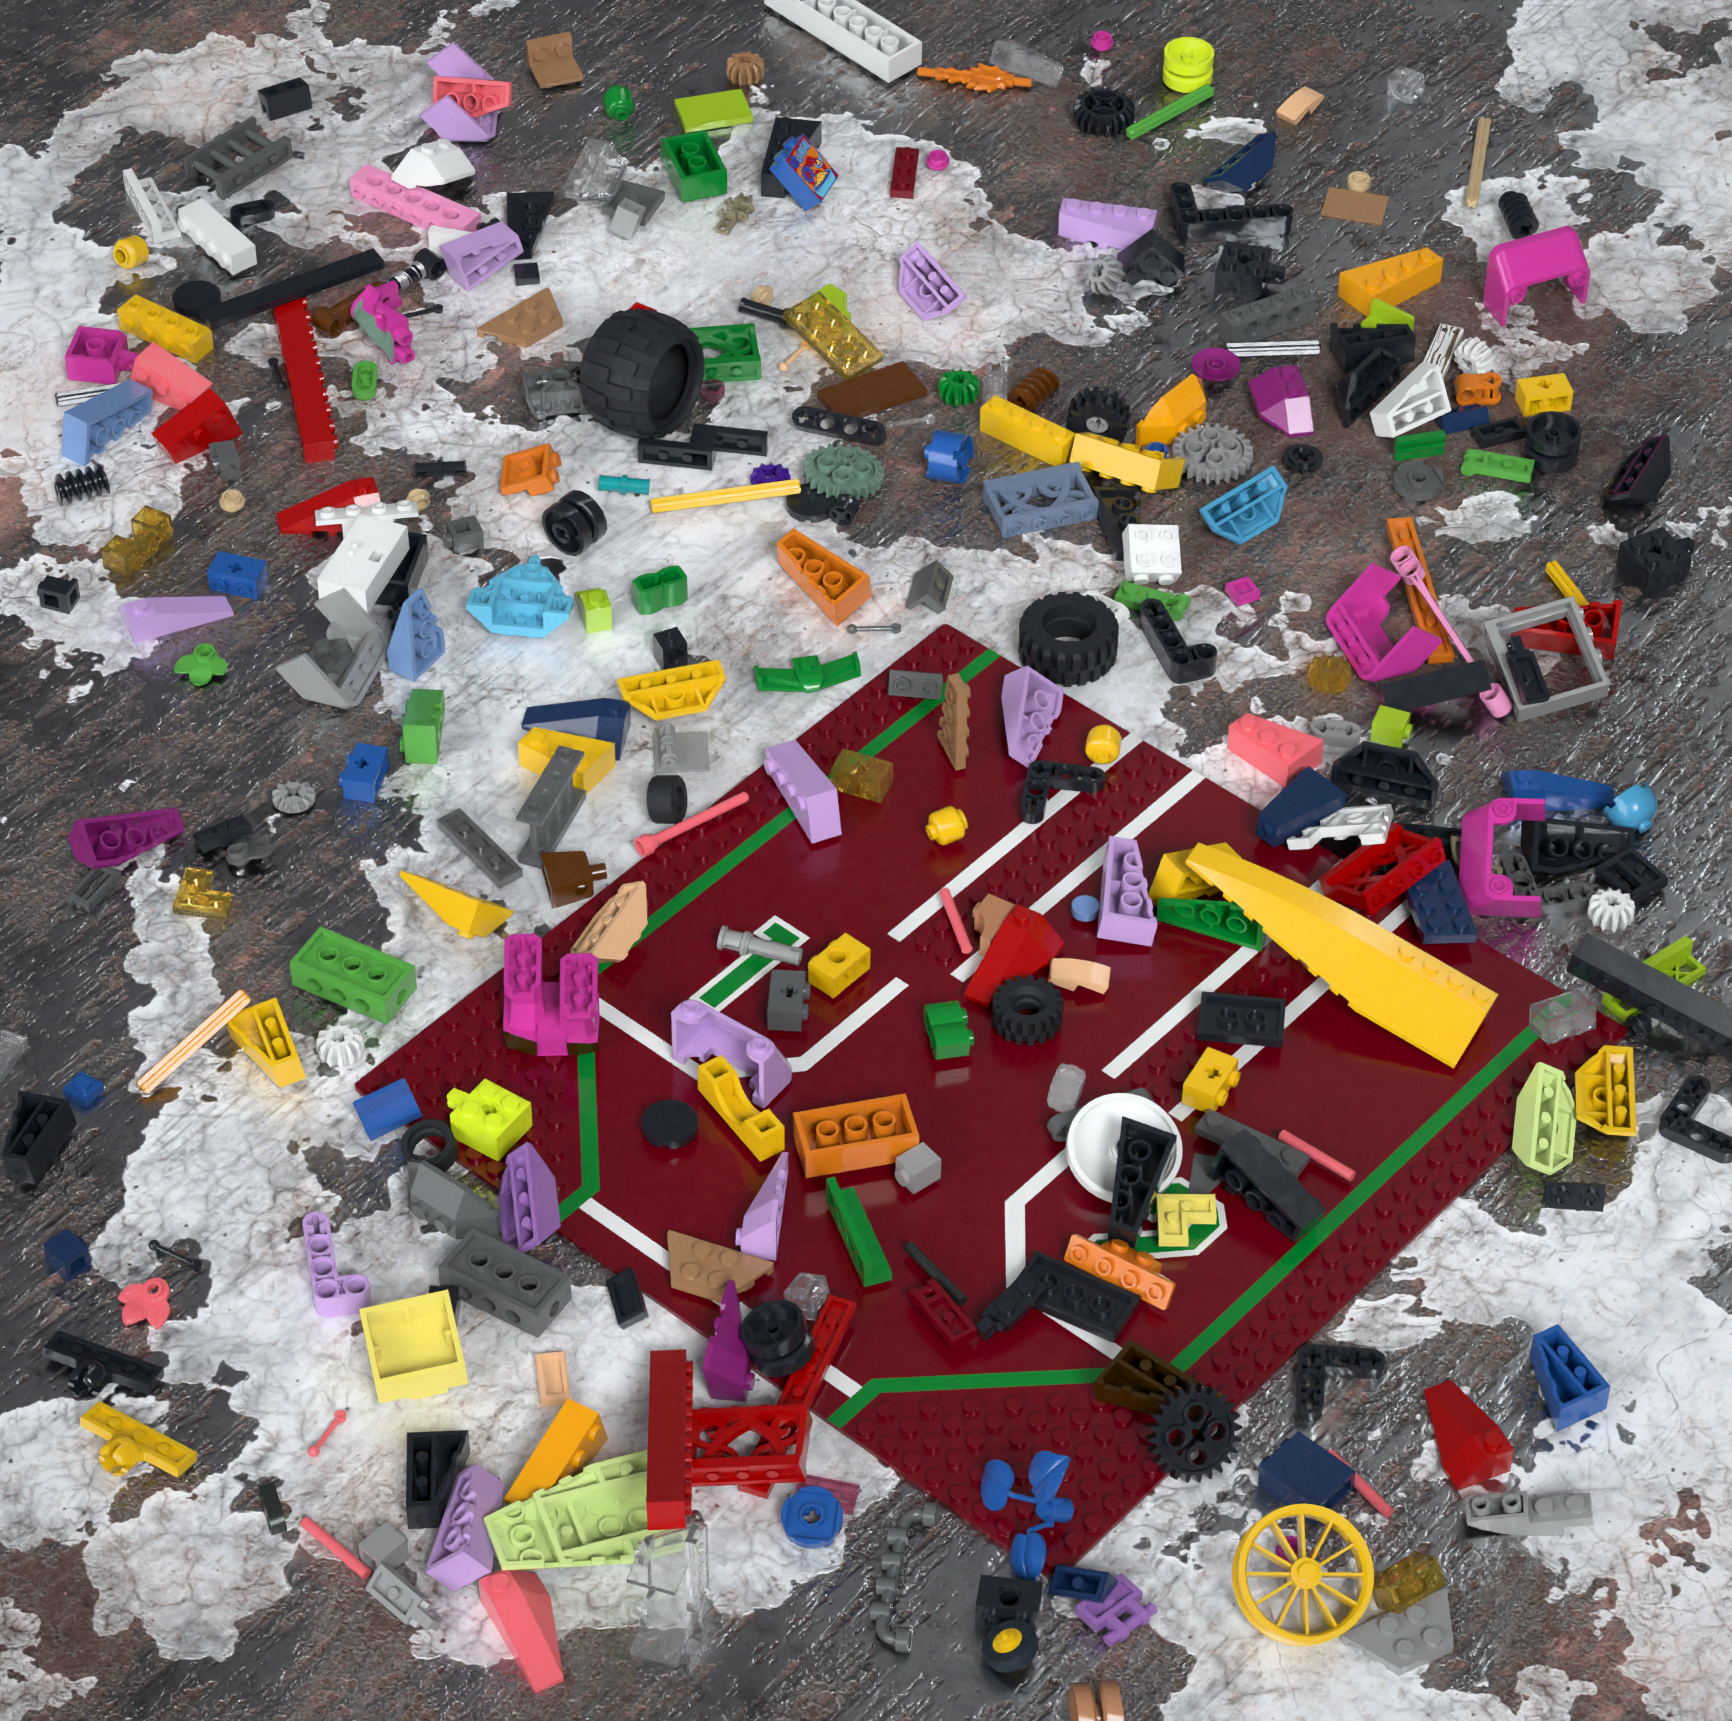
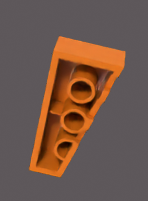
(823, 576)

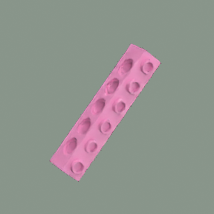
(413, 204)

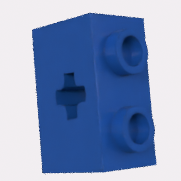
(237, 575)
(364, 772)

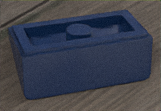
(1463, 418)
(1081, 1584)

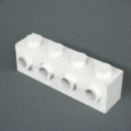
(217, 236)

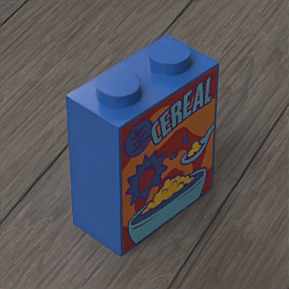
(803, 171)

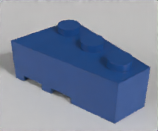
(1567, 1378)

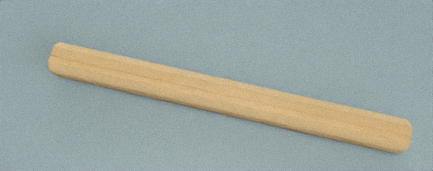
(1478, 161)

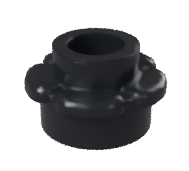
(1638, 1026)

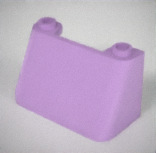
(704, 1032)

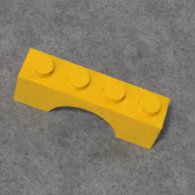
(723, 1090)

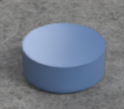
(1085, 908)

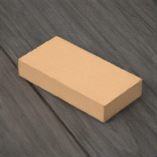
(552, 1378)

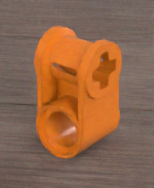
(1476, 388)

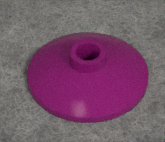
(1215, 364)

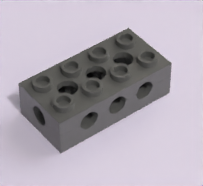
(506, 1282)

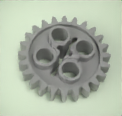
(1213, 453)

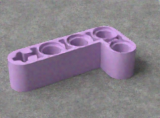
(331, 1293)

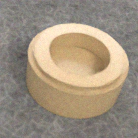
(1358, 181)

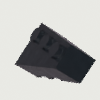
(1354, 344)
(431, 1470)

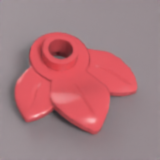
(143, 1305)

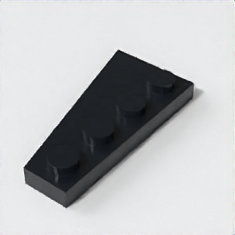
(527, 218)
(1116, 510)

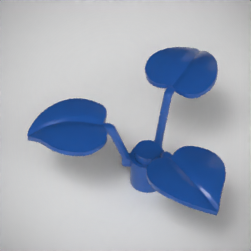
(1046, 1475)

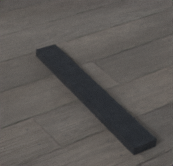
(291, 289)

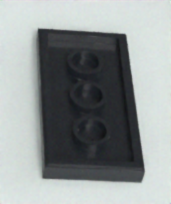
(1082, 1297)

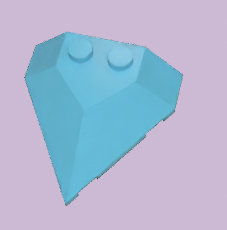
(521, 601)

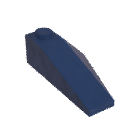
(594, 718)

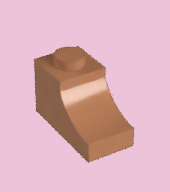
(988, 918)

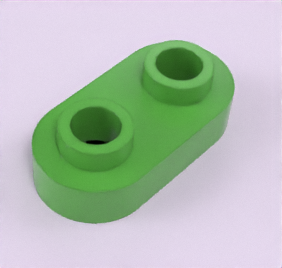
(364, 380)

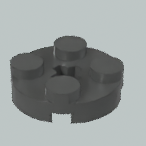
(1429, 483)
(332, 655)

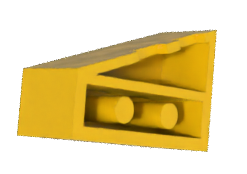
(1178, 880)
(267, 1041)

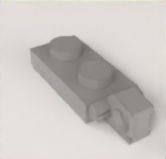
(402, 1598)

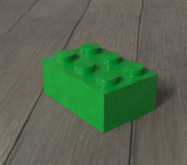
(694, 166)

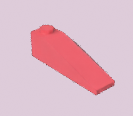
(473, 94)
(526, 1623)

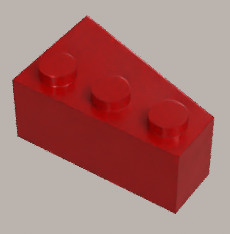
(196, 426)

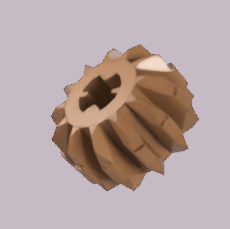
(745, 68)

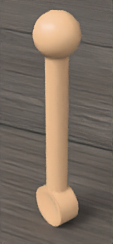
(804, 346)

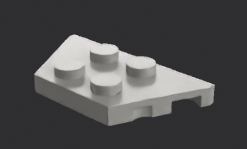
(1407, 1638)

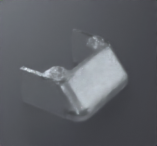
(677, 1577)

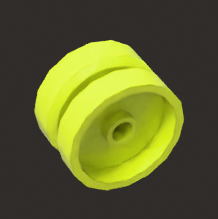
(1188, 64)

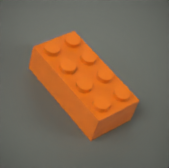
(854, 1135)

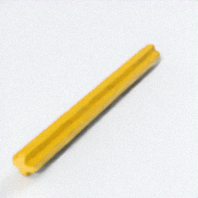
(725, 496)

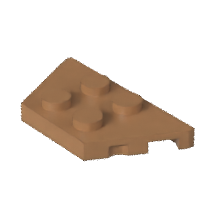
(526, 321)
(706, 1267)

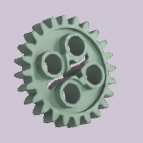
(843, 471)

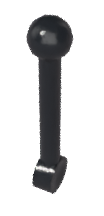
(438, 308)
(273, 362)
(196, 1264)

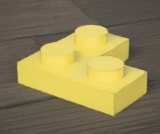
(1178, 1211)

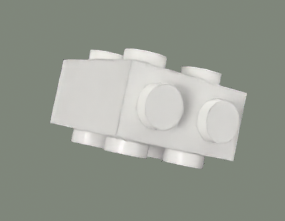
(1151, 553)

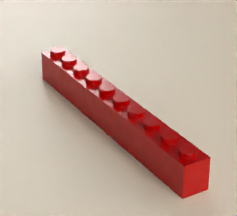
(305, 381)
(669, 1440)

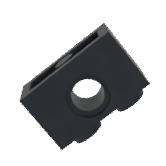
(998, 1592)

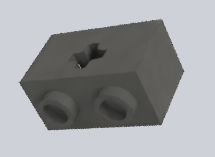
(786, 1000)

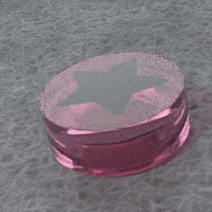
(712, 390)

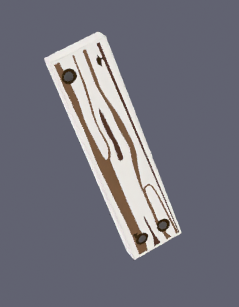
(1443, 347)

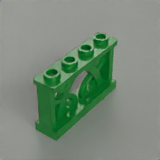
(733, 363)

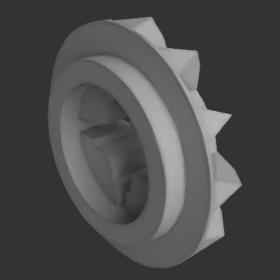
(294, 803)

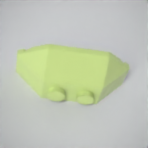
(1545, 1121)

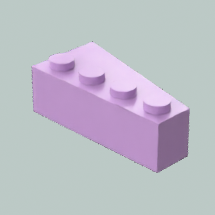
(1104, 223)
(805, 790)
(1124, 898)
(462, 1543)

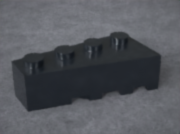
(783, 129)
(1140, 1170)
(1266, 1185)

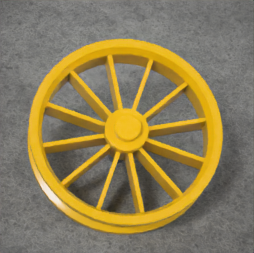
(1303, 1575)

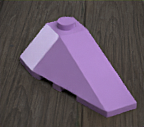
(1028, 709)
(764, 1217)

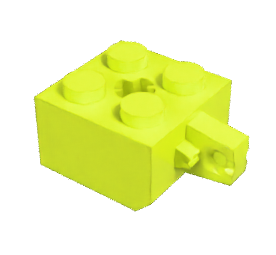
(489, 1118)

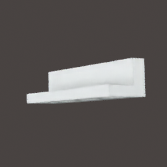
(146, 211)

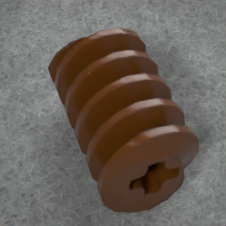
(1034, 389)

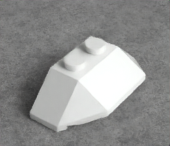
(433, 165)

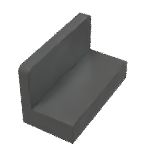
(931, 586)

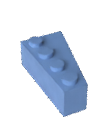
(103, 419)

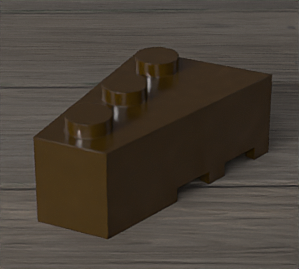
(1139, 1379)

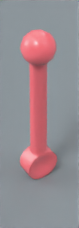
(340, 1417)

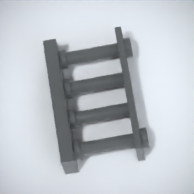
(247, 171)
(551, 806)

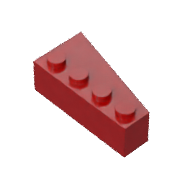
(1558, 635)

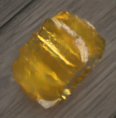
(1329, 674)

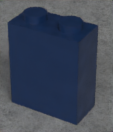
(1305, 1474)

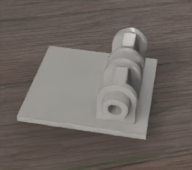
(680, 750)

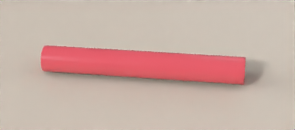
(955, 920)
(1317, 1155)
(1368, 1492)
(335, 1547)

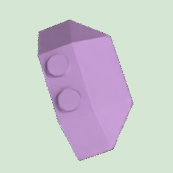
(927, 284)

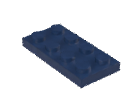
(1440, 908)

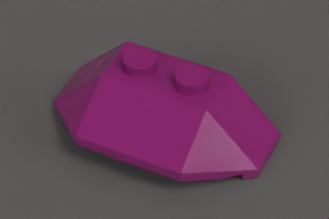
(1283, 400)

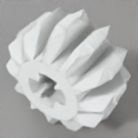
(1474, 356)
(1611, 910)
(340, 1045)

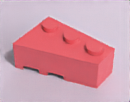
(168, 377)
(1274, 748)

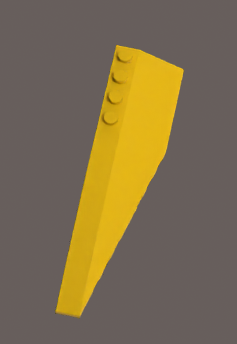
(1359, 959)

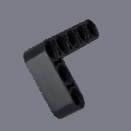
(1225, 223)

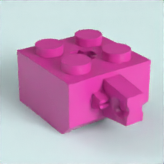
(98, 355)

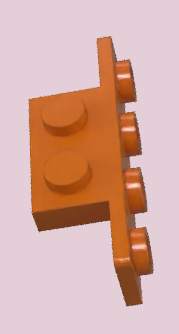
(1122, 1267)

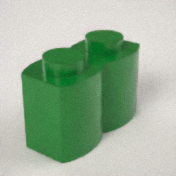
(660, 590)
(947, 1029)

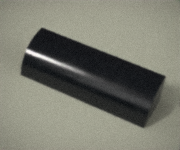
(1437, 686)

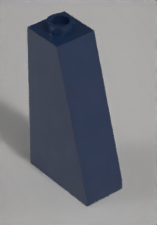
(1299, 806)

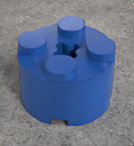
(949, 456)

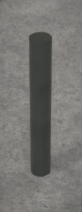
(934, 1272)

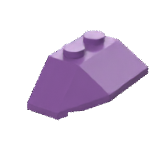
(527, 1200)

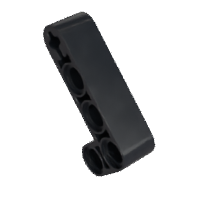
(1178, 660)

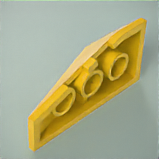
(458, 907)

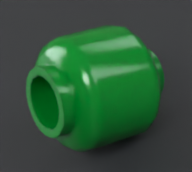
(618, 102)

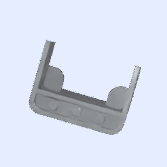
(368, 645)

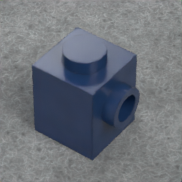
(67, 1254)

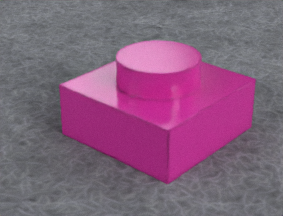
(1242, 591)

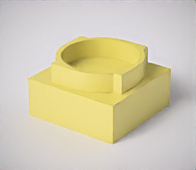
(414, 1347)

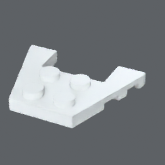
(1368, 822)

